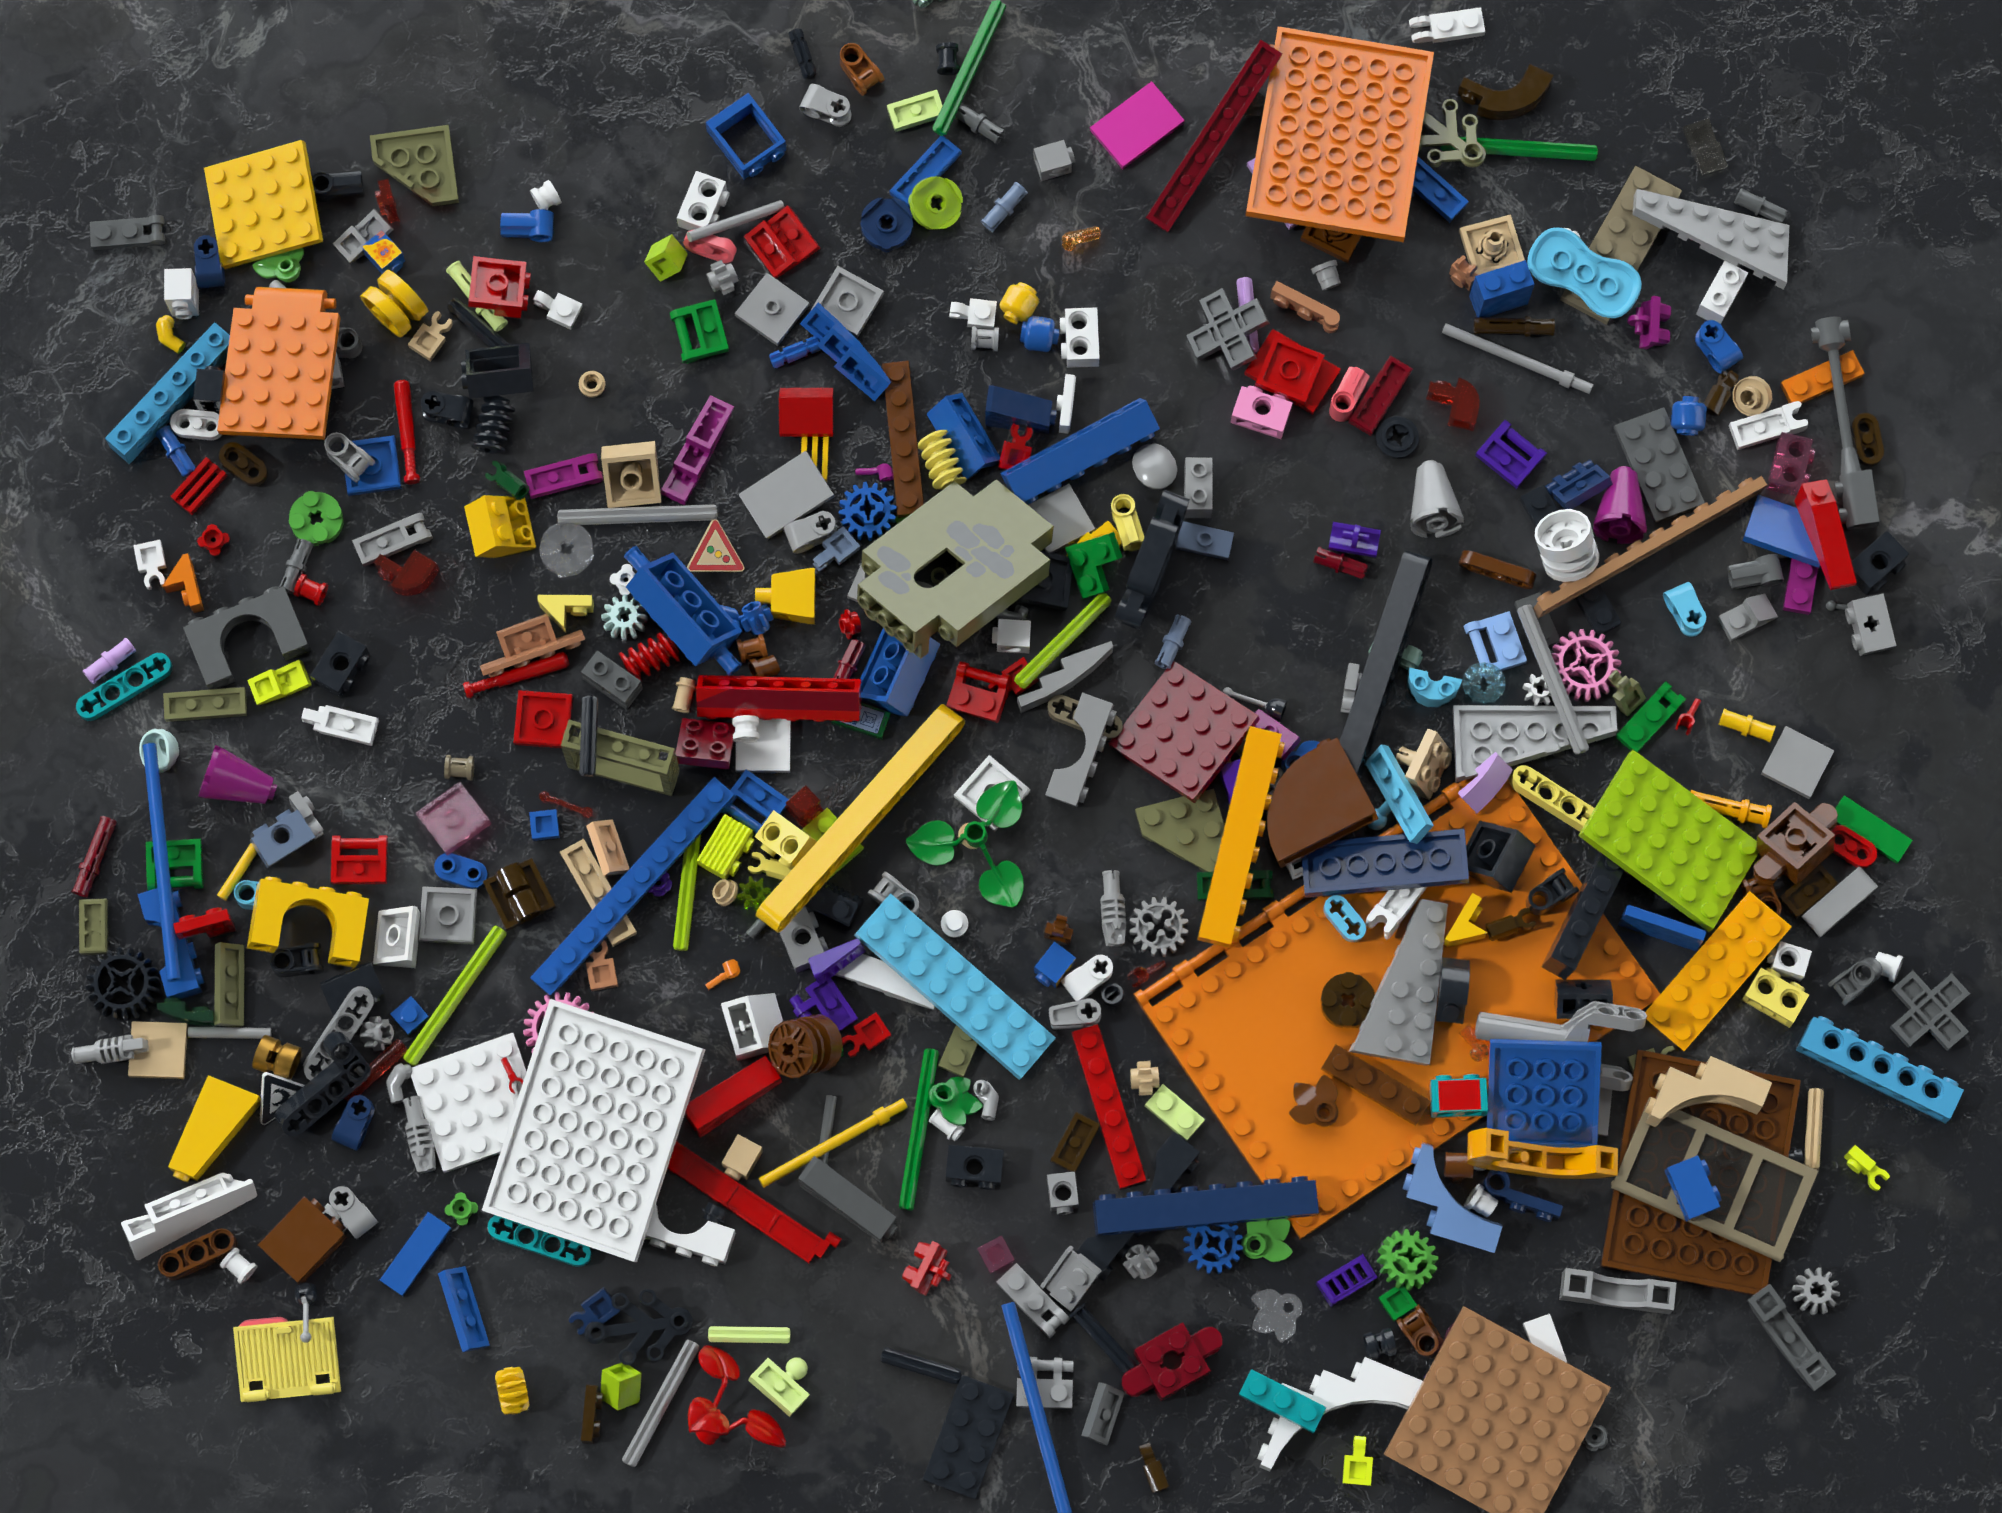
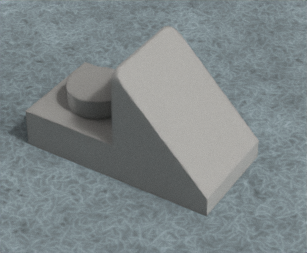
(1747, 616)

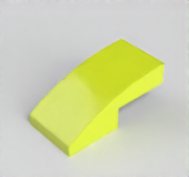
(279, 683)

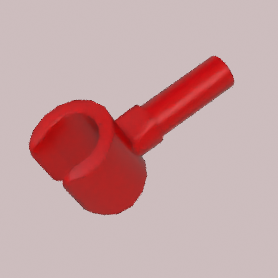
(1688, 718)
(511, 1074)

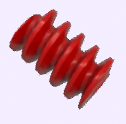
(650, 656)

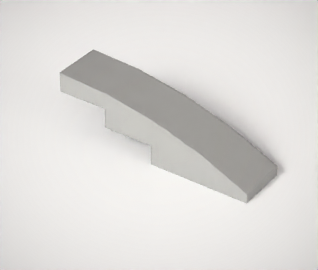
(1073, 671)

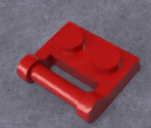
(975, 700)
(359, 868)

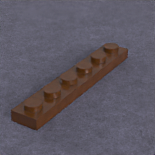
(903, 438)

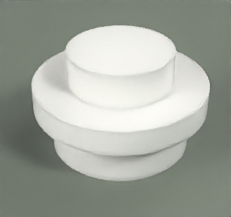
(954, 923)

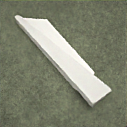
(185, 1212)

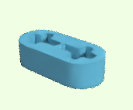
(1349, 914)

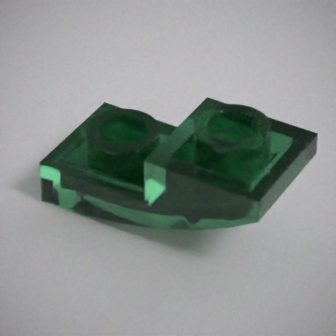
(179, 1011)

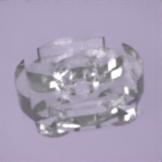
(565, 564)

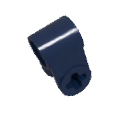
(208, 267)
(352, 1128)

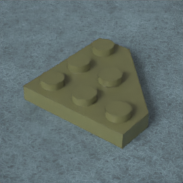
(419, 161)
(1185, 828)

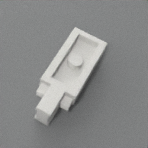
(342, 724)

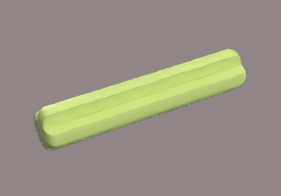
(749, 1334)

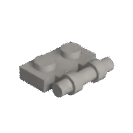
(1053, 1392)

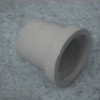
(1327, 274)

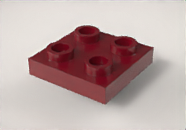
(705, 743)

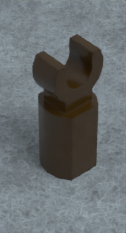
(1720, 393)
(1508, 925)
(1153, 1469)

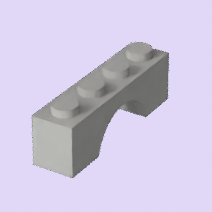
(1069, 783)
(1615, 1292)

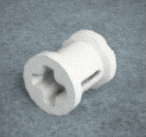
(238, 1265)

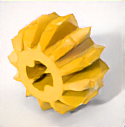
(512, 1390)

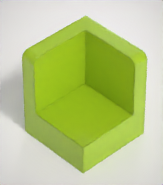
(666, 257)
(621, 1386)

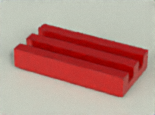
(213, 468)

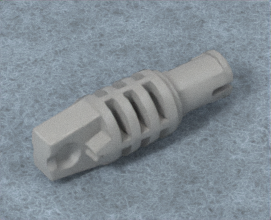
(1113, 910)
(110, 1050)
(419, 1136)

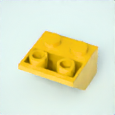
(499, 526)

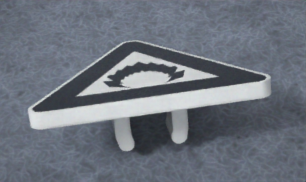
(275, 1092)

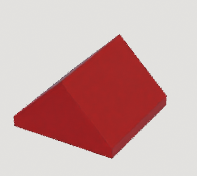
(806, 412)

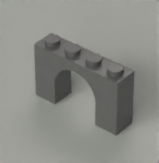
(209, 634)

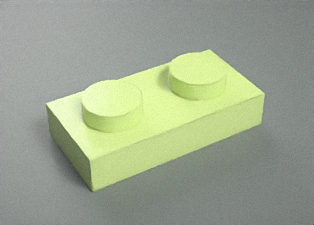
(915, 110)
(1174, 1112)

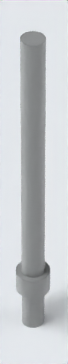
(1565, 378)

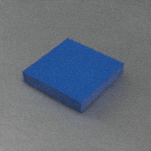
(383, 474)

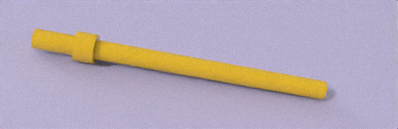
(880, 1116)

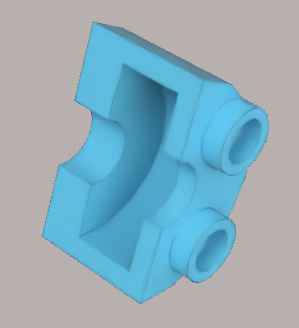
(1431, 692)

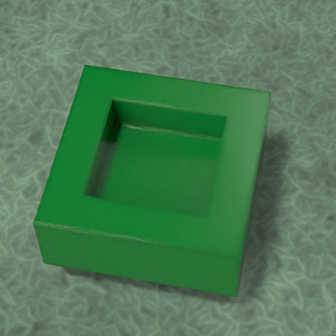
(1397, 1302)

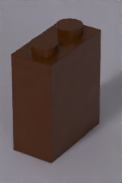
(303, 1239)

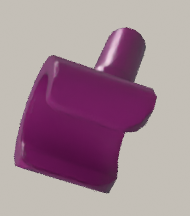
(883, 470)

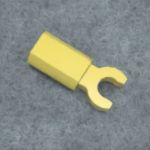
(771, 867)

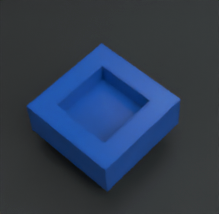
(544, 825)
(409, 1015)

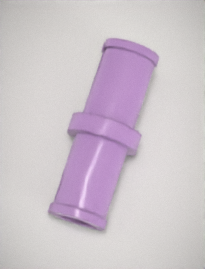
(109, 660)

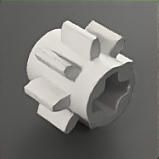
(1532, 691)

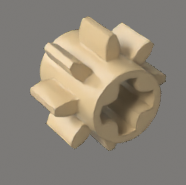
(1144, 1078)

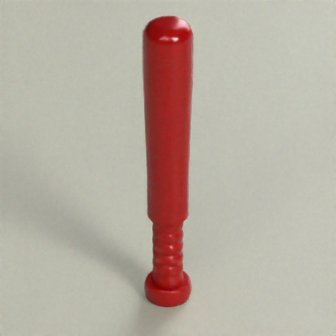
(406, 428)
(531, 670)

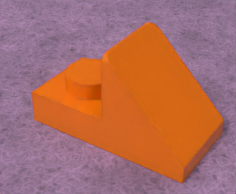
(184, 577)

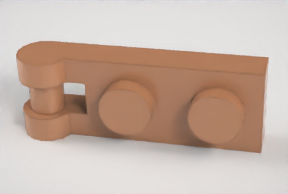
(1305, 306)

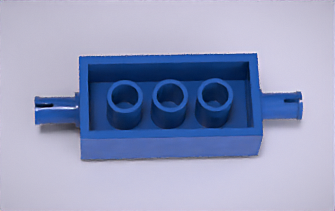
(684, 609)

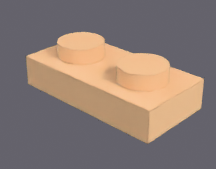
(608, 847)

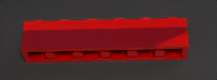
(779, 698)

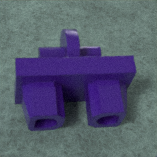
(1354, 539)

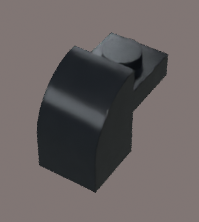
(1453, 990)

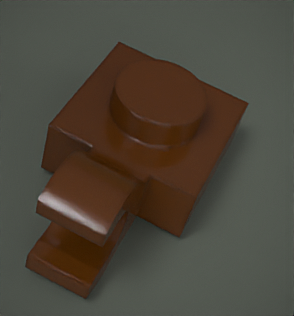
(1059, 930)

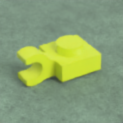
(1860, 1162)
(1357, 1468)

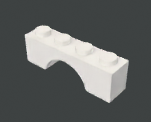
(710, 1242)

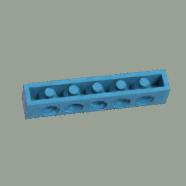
(168, 395)
(1947, 1090)

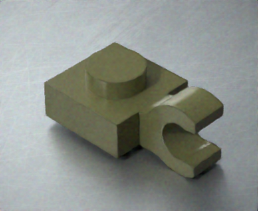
(1628, 694)

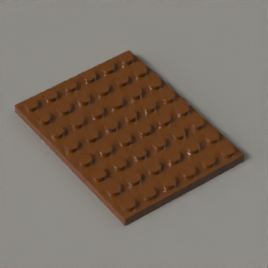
(1668, 1247)

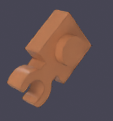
(1463, 273)
(601, 971)

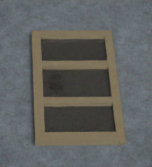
(1757, 1186)

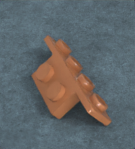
(529, 641)

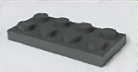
(1660, 465)

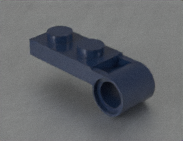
(1520, 1201)

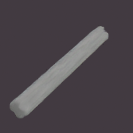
(660, 1403)

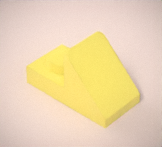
(558, 605)

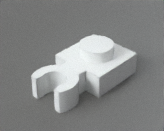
(150, 559)

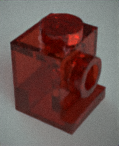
(804, 806)

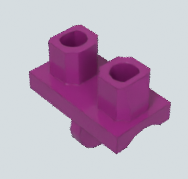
(1648, 321)

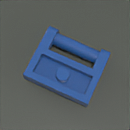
(756, 795)

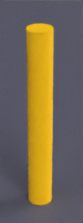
(237, 872)

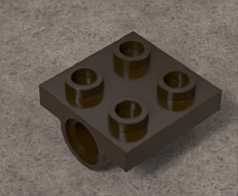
(519, 893)

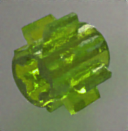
(746, 893)

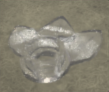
(1272, 1315)

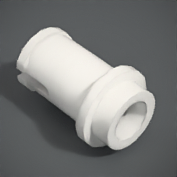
(953, 1131)

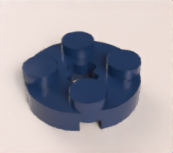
(886, 209)

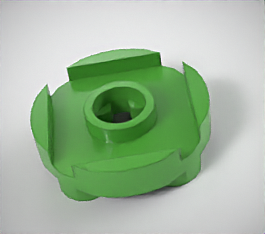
(315, 503)

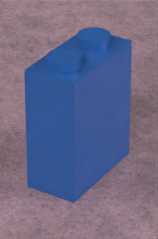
(1501, 289)

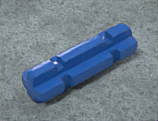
(794, 352)

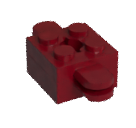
(1171, 1361)

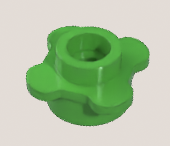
(461, 1201)

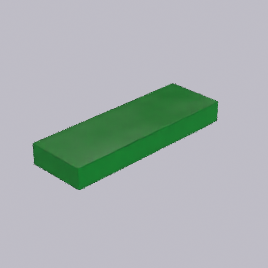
(1884, 837)

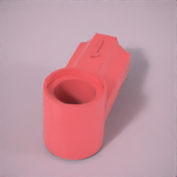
(1348, 393)

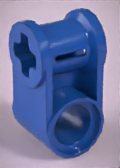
(1720, 349)

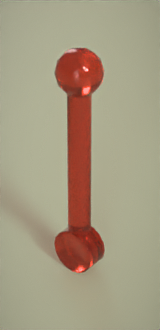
(586, 811)

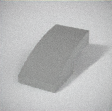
(353, 239)

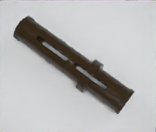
(1514, 326)

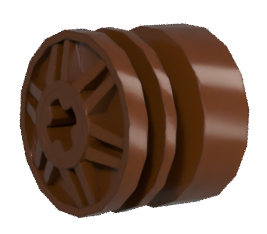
(805, 1046)

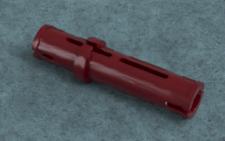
(94, 856)

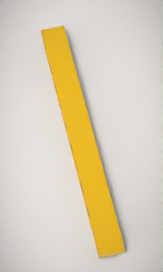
(860, 818)

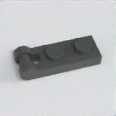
(127, 233)

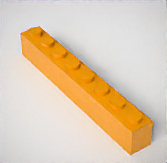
(1239, 837)

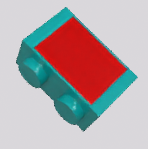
(1458, 1096)

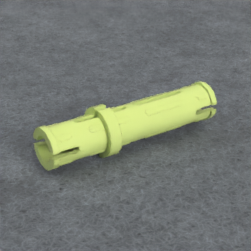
(463, 280)

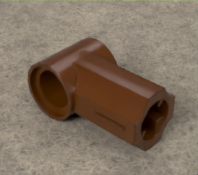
(1456, 1167)

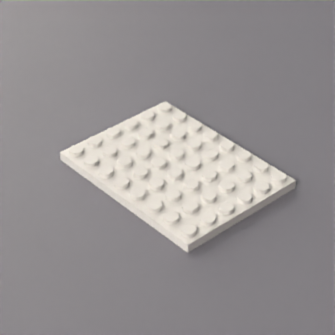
(593, 1130)

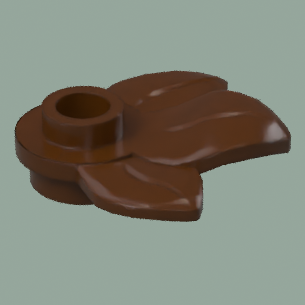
(1312, 1100)

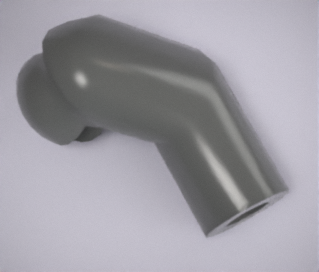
(1019, 613)

